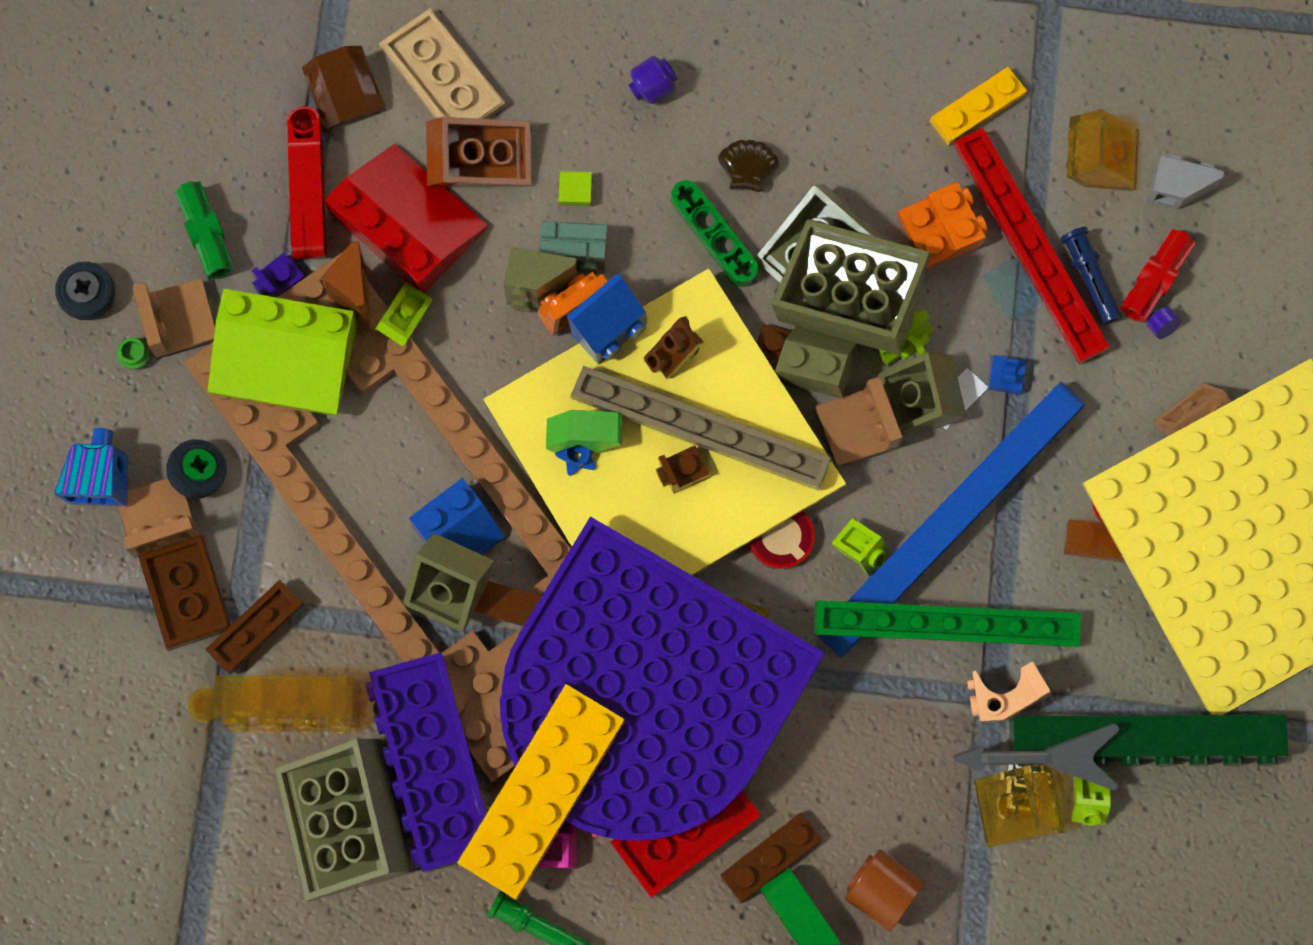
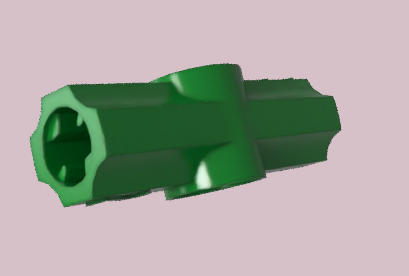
(204, 230)

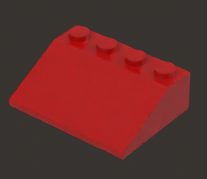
(402, 219)

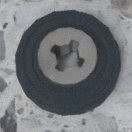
(92, 300)

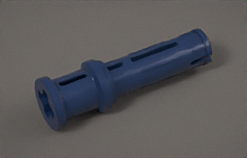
(1089, 258)

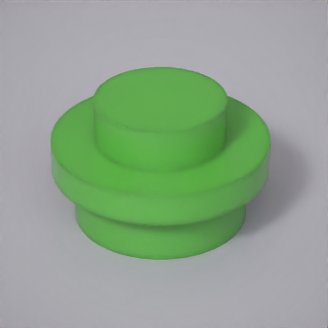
(133, 353)

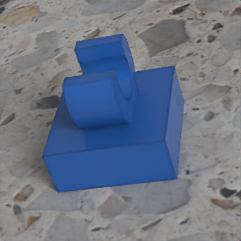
(1006, 375)

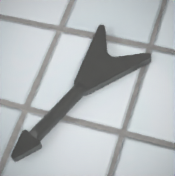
(1070, 756)

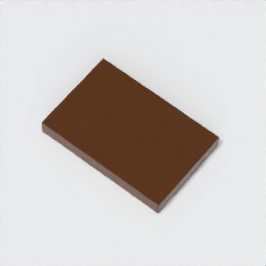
(184, 592)

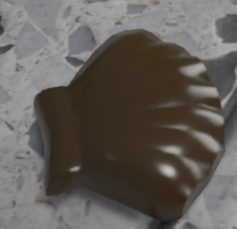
(748, 164)

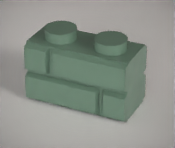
(577, 240)

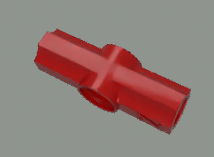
(1157, 275)

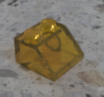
(1102, 151)
(1019, 805)

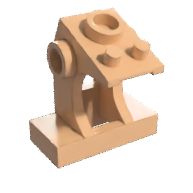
(1027, 693)

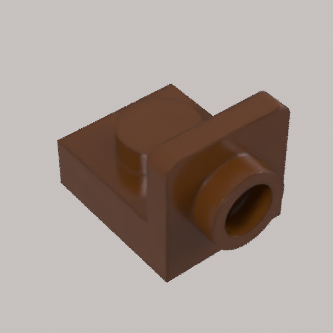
(682, 469)

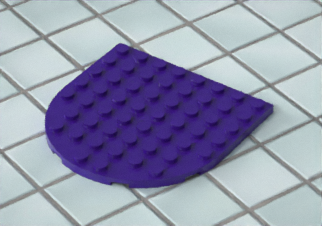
(671, 657)

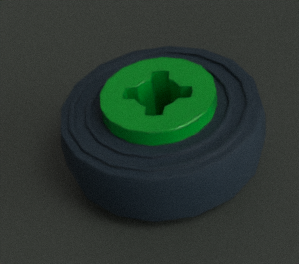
(190, 479)

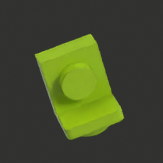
(862, 546)
(1090, 802)

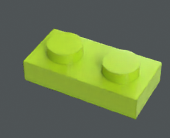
(404, 314)

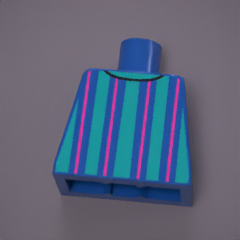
(95, 473)

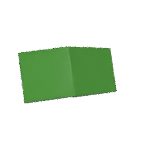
(590, 429)

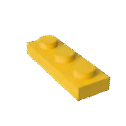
(978, 106)

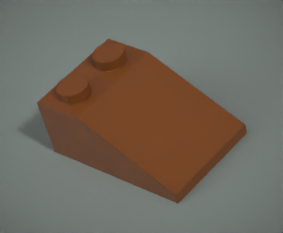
(478, 152)

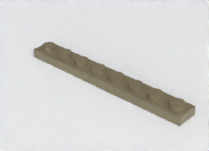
(701, 428)

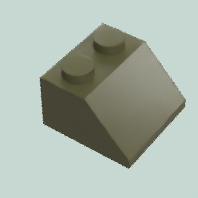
(534, 276)
(817, 362)
(924, 392)
(447, 581)

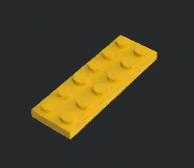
(541, 792)

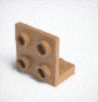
(175, 316)
(1192, 408)
(859, 424)
(156, 518)

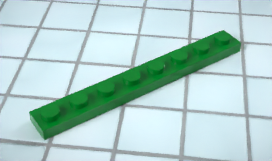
(947, 623)

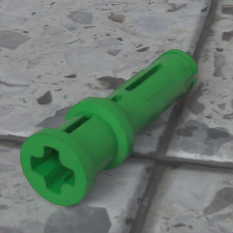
(522, 918)

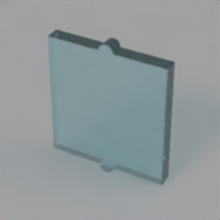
(1013, 288)

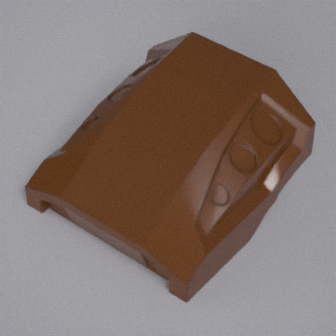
(342, 86)

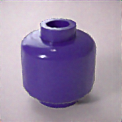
(652, 80)

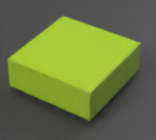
(575, 188)

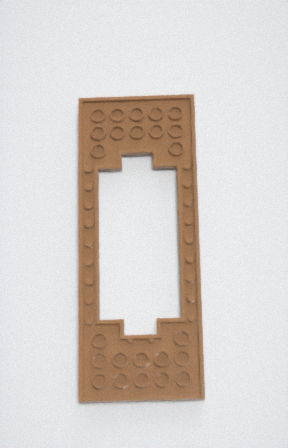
(269, 431)

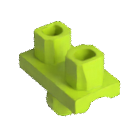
(915, 341)

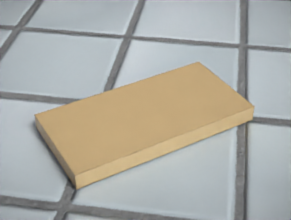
(440, 70)

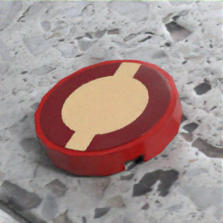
(785, 544)

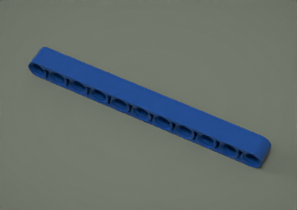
(965, 504)

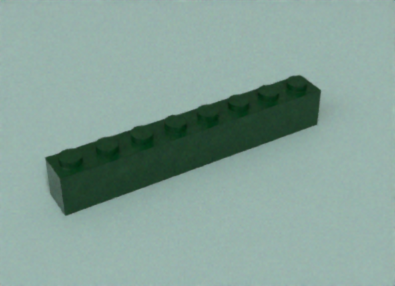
(1162, 738)

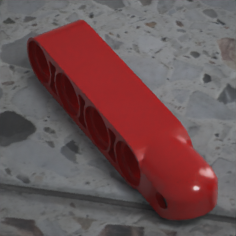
(306, 184)

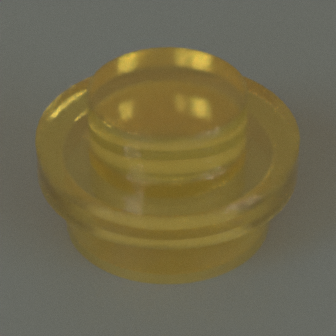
(202, 705)

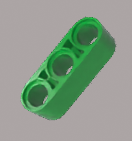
(797, 911)

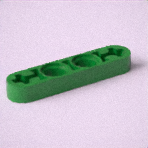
(711, 235)

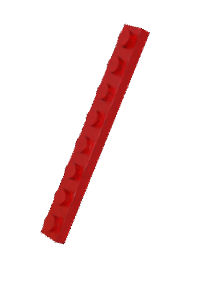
(1031, 246)

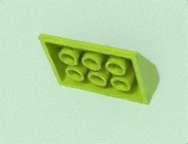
(281, 352)

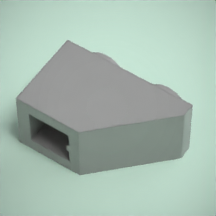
(1181, 182)

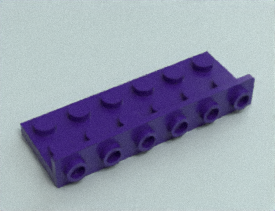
(428, 758)

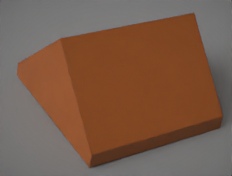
(347, 282)

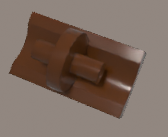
(674, 349)

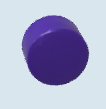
(1163, 322)

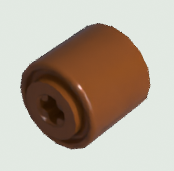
(883, 889)

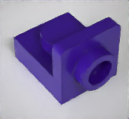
(276, 277)

